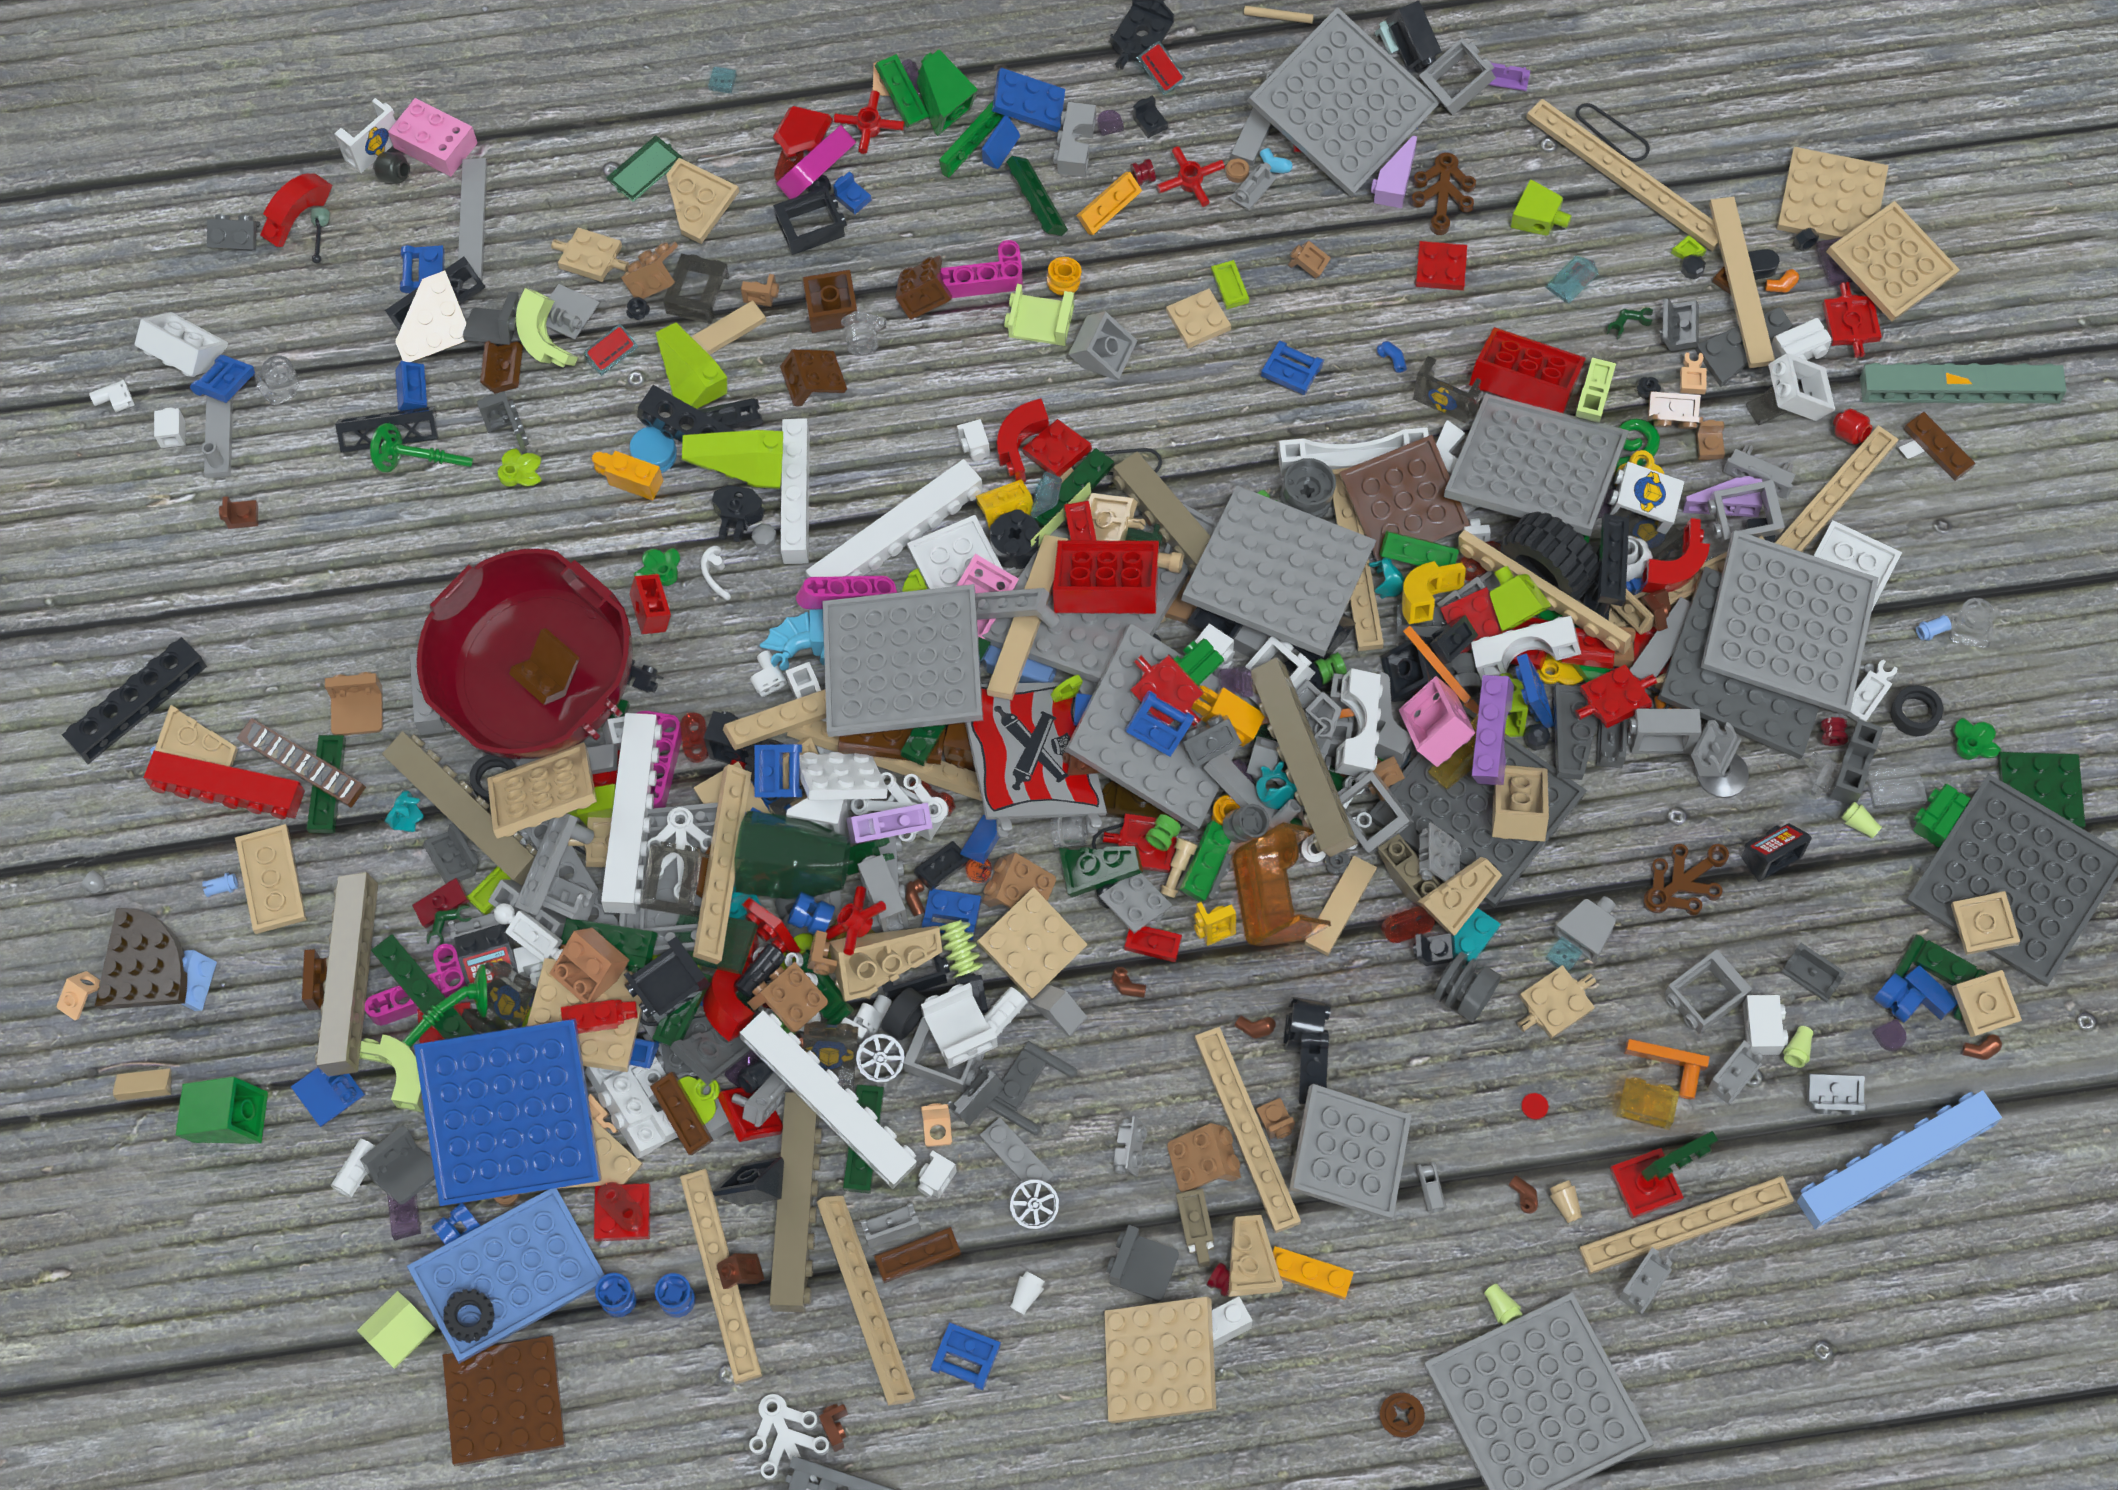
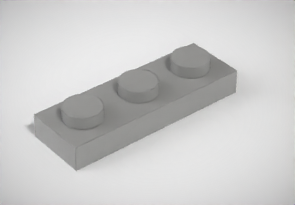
(1015, 1154)

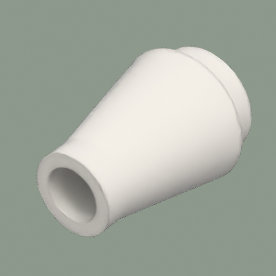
(1027, 1291)

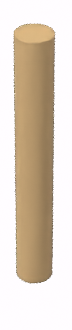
(1278, 14)

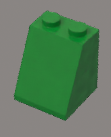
(944, 91)
(222, 1112)

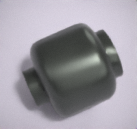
(391, 167)

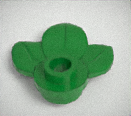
(660, 563)
(1975, 740)

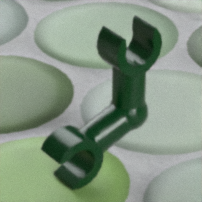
(1631, 315)
(441, 917)

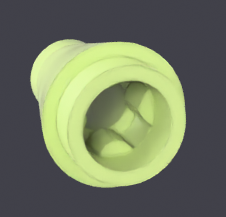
(1861, 820)
(1799, 1048)
(1503, 1305)

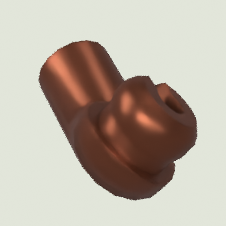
(912, 897)
(1124, 984)
(1256, 1029)
(1984, 1050)
(1527, 1193)

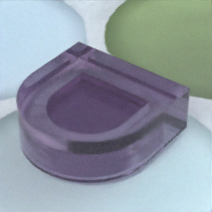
(1110, 122)
(1891, 1036)

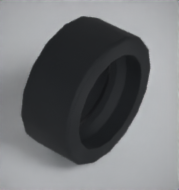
(1920, 693)
(481, 766)
(904, 1014)

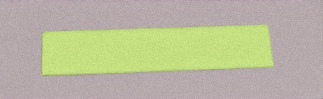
(1061, 516)

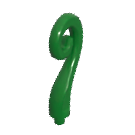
(1649, 432)

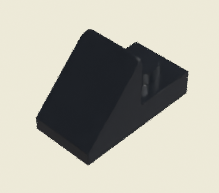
(1201, 618)
(1453, 639)

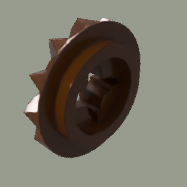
(1403, 1402)

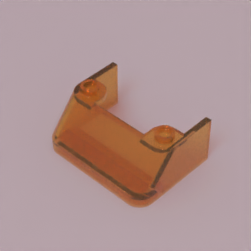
(1265, 889)

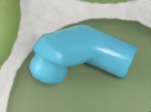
(1278, 165)

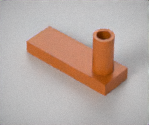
(1690, 1061)

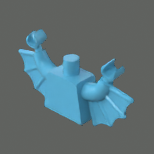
(795, 635)

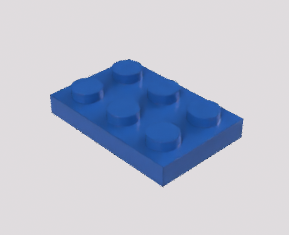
(1028, 99)
(1534, 691)

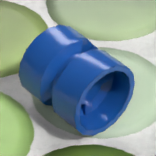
(819, 919)
(1899, 998)
(445, 1229)
(615, 1295)
(675, 1295)

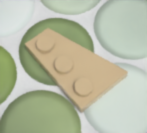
(189, 739)
(1460, 895)
(1252, 1259)

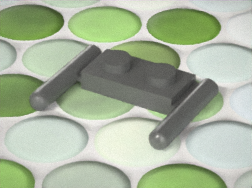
(1020, 1081)

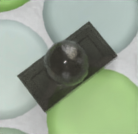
(1764, 407)

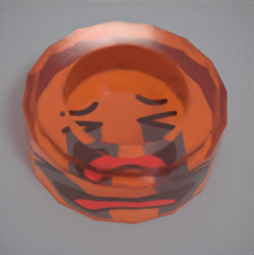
(977, 871)

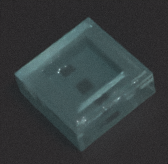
(722, 80)
(1564, 954)

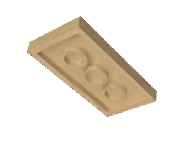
(270, 879)

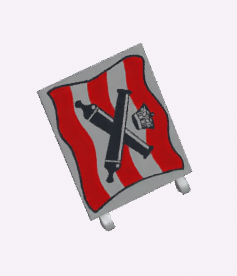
(1022, 763)

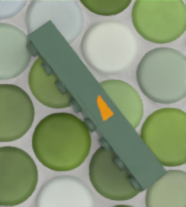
(1962, 383)

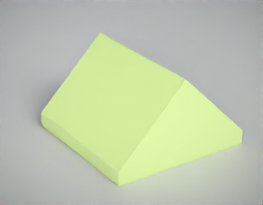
(396, 1329)

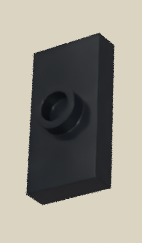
(941, 866)

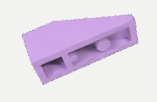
(1394, 177)
(1744, 505)
(889, 823)

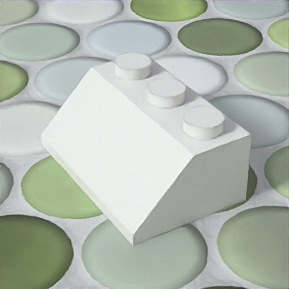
(179, 343)
(827, 813)

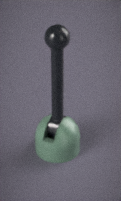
(319, 218)

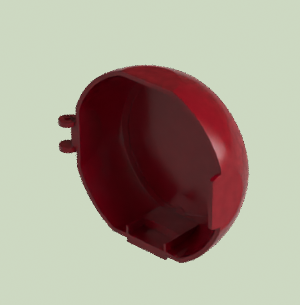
(493, 622)

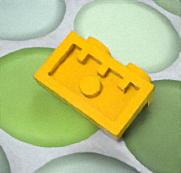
(1005, 500)
(1216, 925)

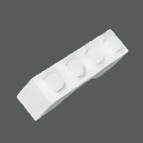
(1496, 652)
(1361, 694)

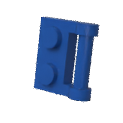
(430, 263)
(1290, 373)
(223, 379)
(1155, 731)
(770, 771)
(952, 907)
(968, 1347)

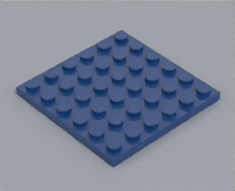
(507, 1112)

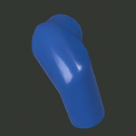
(1395, 353)

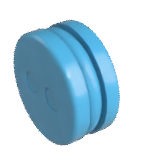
(654, 448)

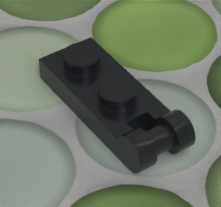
(731, 416)
(1313, 1063)

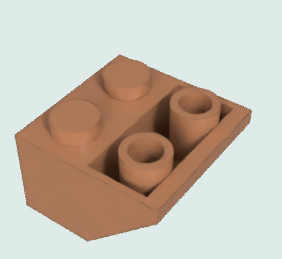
(588, 965)

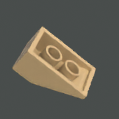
(1521, 804)

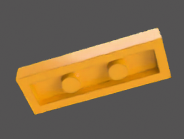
(1109, 203)
(1312, 1273)

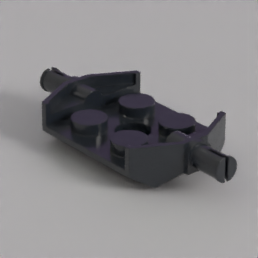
(1146, 16)

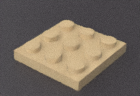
(1031, 943)

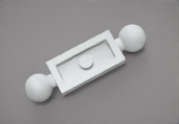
(528, 932)

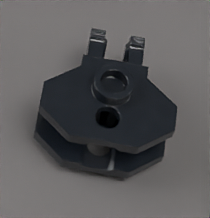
(737, 511)

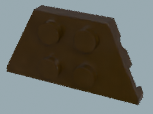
(1122, 801)

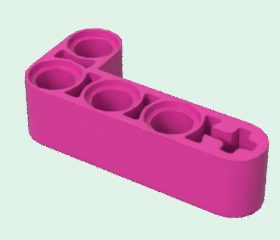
(816, 162)
(976, 274)
(821, 589)
(667, 763)
(441, 979)

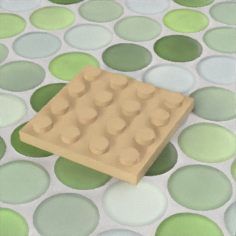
(1830, 193)
(1893, 261)
(541, 790)
(599, 1049)
(1160, 1360)

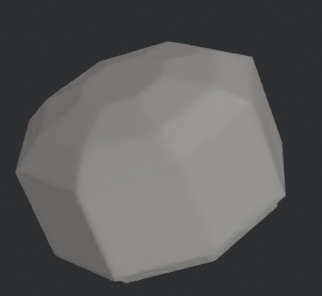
(764, 536)

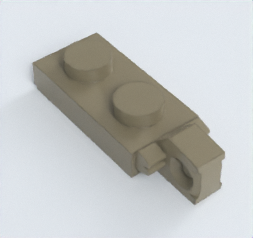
(1196, 1224)

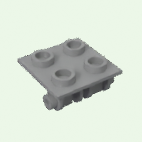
(569, 311)
(1438, 854)
(1136, 902)

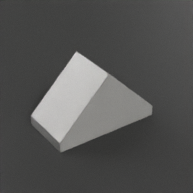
(1059, 1009)

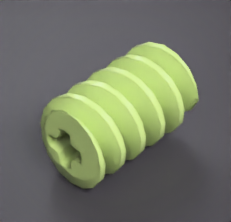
(960, 948)

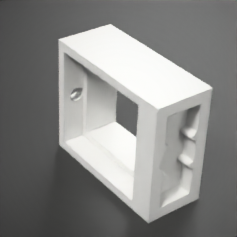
(1817, 395)
(1269, 649)

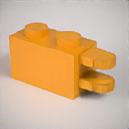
(629, 473)
(1242, 715)

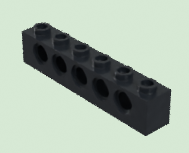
(681, 413)
(130, 713)

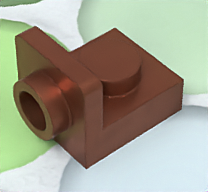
(239, 514)
(1659, 605)
(740, 1270)
(834, 1431)

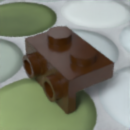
(501, 366)

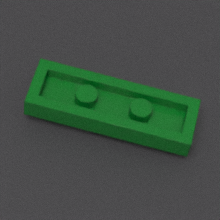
(901, 90)
(1417, 550)
(1206, 862)

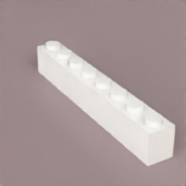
(902, 524)
(630, 813)
(828, 1099)

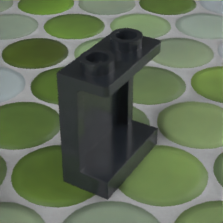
(667, 982)

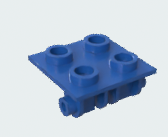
(326, 1095)

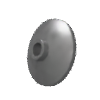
(1731, 783)

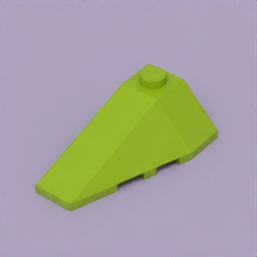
(689, 368)
(743, 455)

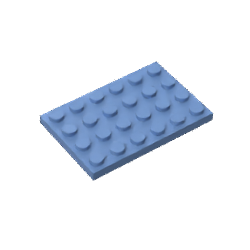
(520, 1260)

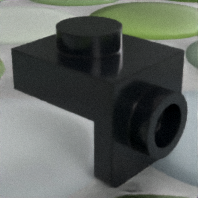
(977, 989)

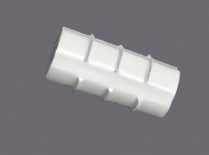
(1005, 1010)
(353, 1171)

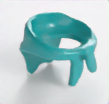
(1394, 579)
(1274, 797)
(404, 813)

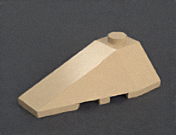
(882, 958)

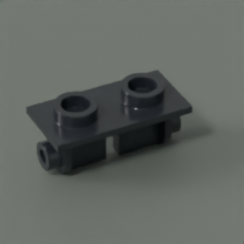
(644, 677)

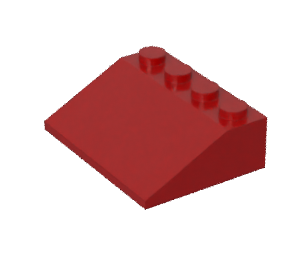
(1527, 370)
(1106, 577)

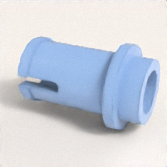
(1927, 630)
(220, 885)

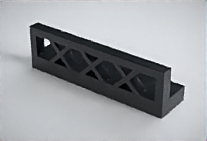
(457, 275)
(396, 418)

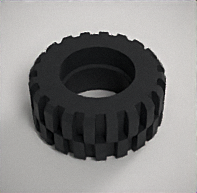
(1553, 553)

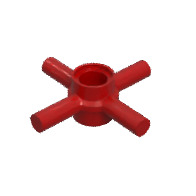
(869, 122)
(1190, 184)
(855, 920)

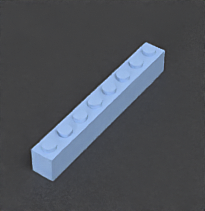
(1898, 1159)

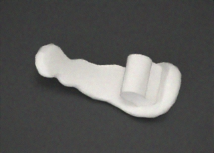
(711, 558)

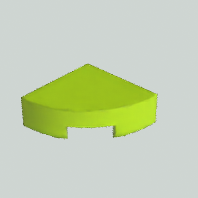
(1687, 247)
(914, 582)
(1067, 689)

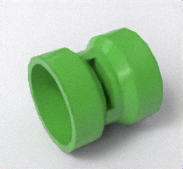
(1328, 667)
(1163, 832)

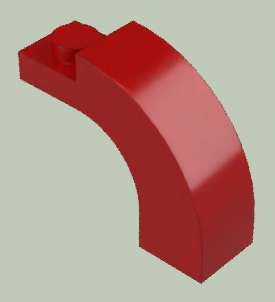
(290, 202)
(1016, 428)
(1679, 572)
(723, 1007)

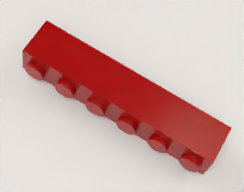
(224, 785)

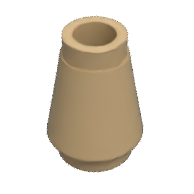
(1566, 1200)

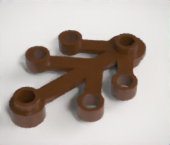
(1444, 188)
(1684, 881)

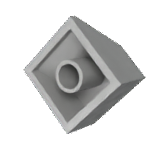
(1103, 345)

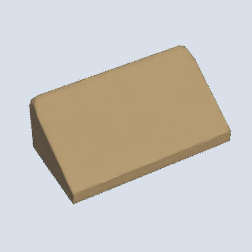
(1635, 614)
(142, 1084)

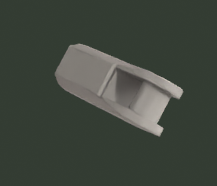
(1432, 1190)

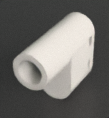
(116, 393)
(768, 677)
(872, 1016)

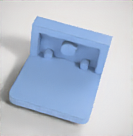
(199, 976)

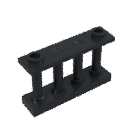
(1612, 559)

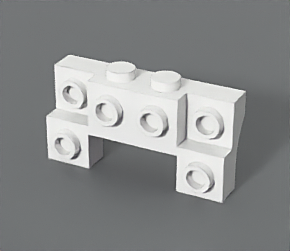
(631, 1110)

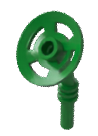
(397, 449)
(474, 991)

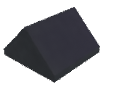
(753, 1183)

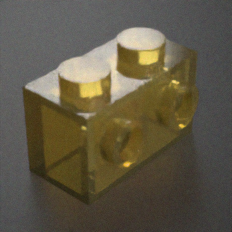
(1647, 1103)

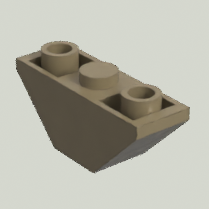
(1404, 869)

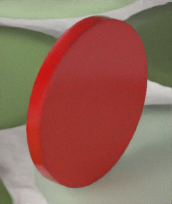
(1534, 1106)

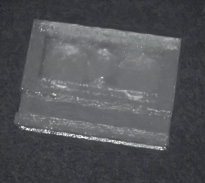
(1896, 787)

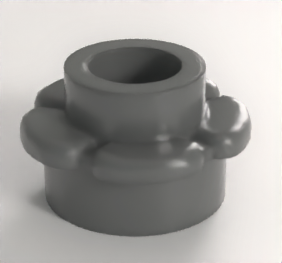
(1337, 869)

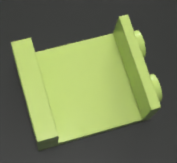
(1039, 317)

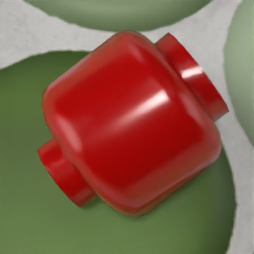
(1852, 426)

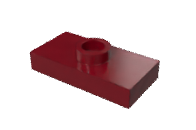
(442, 899)

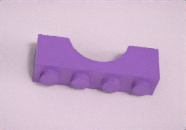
(1489, 745)

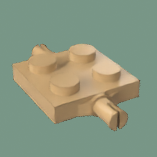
(590, 254)
(1113, 516)
(596, 850)
(1556, 1002)

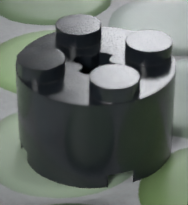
(1012, 538)
(1306, 1016)

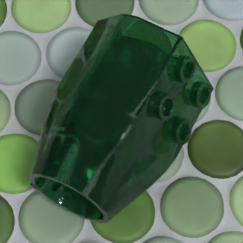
(789, 856)

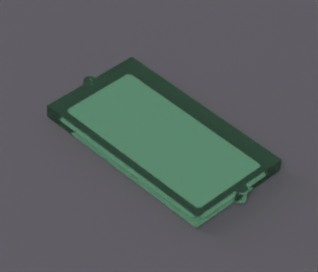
(643, 168)

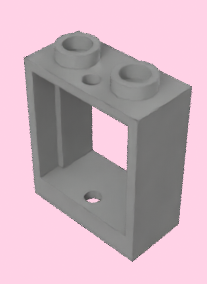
(1447, 61)
(1770, 504)
(1664, 731)
(1392, 829)
(881, 887)
(1725, 974)
(915, 1054)

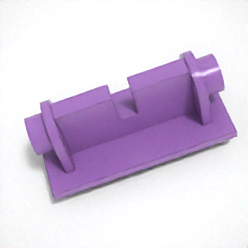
(1510, 77)

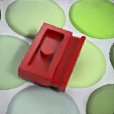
(1593, 652)

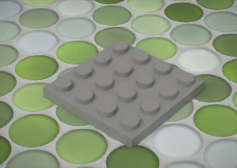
(1350, 1152)

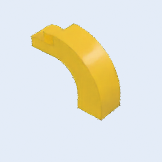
(1425, 582)

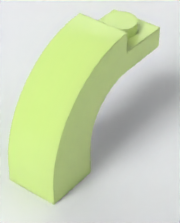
(532, 331)
(1595, 390)
(396, 1054)

